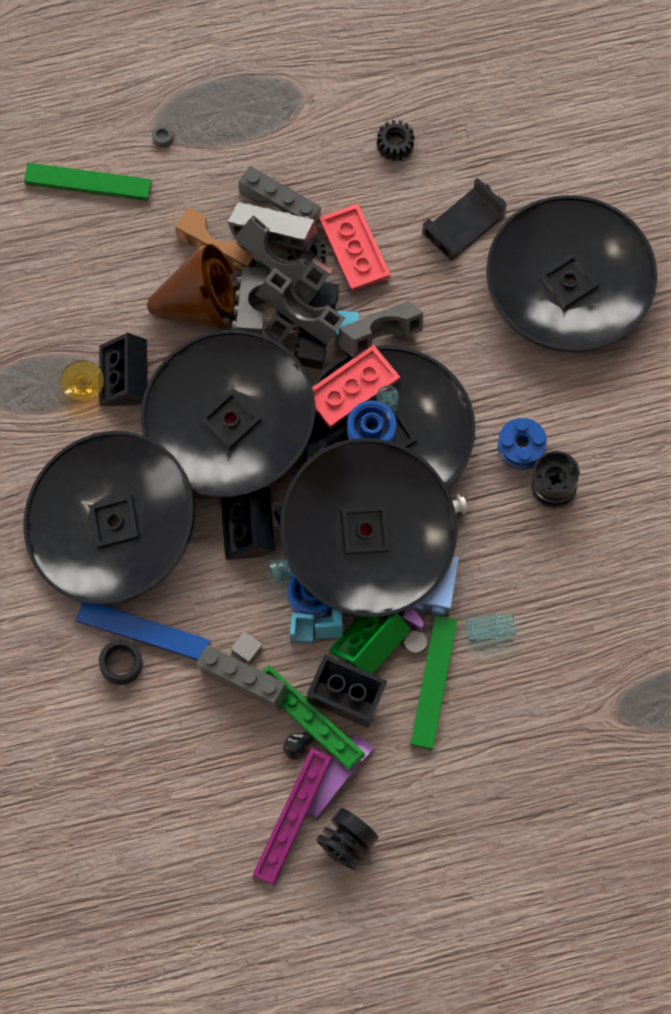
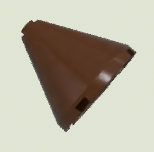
(198, 291)

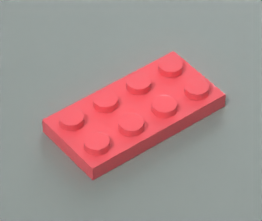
(354, 247)
(352, 385)

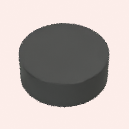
(162, 136)

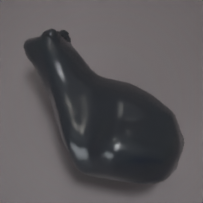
(295, 744)

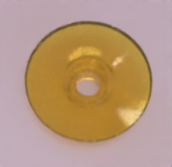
(78, 372)

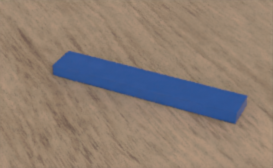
(142, 630)

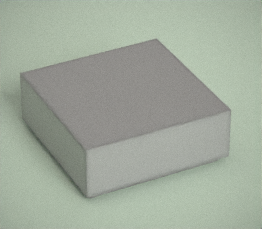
(246, 647)

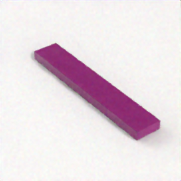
(292, 816)

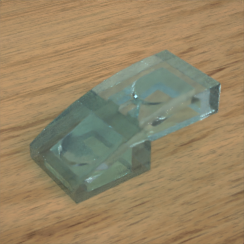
(490, 626)

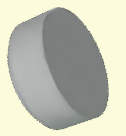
(415, 642)

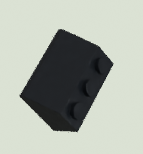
(124, 370)
(248, 525)
(346, 691)

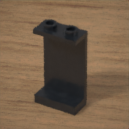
(465, 220)

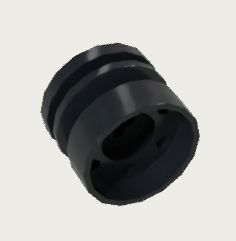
(557, 468)
(344, 842)

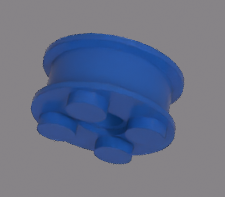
(371, 413)
(525, 430)
(302, 602)

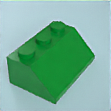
(370, 641)

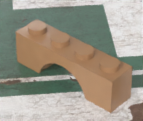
(193, 230)

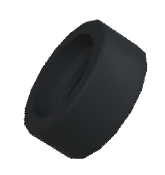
(118, 645)

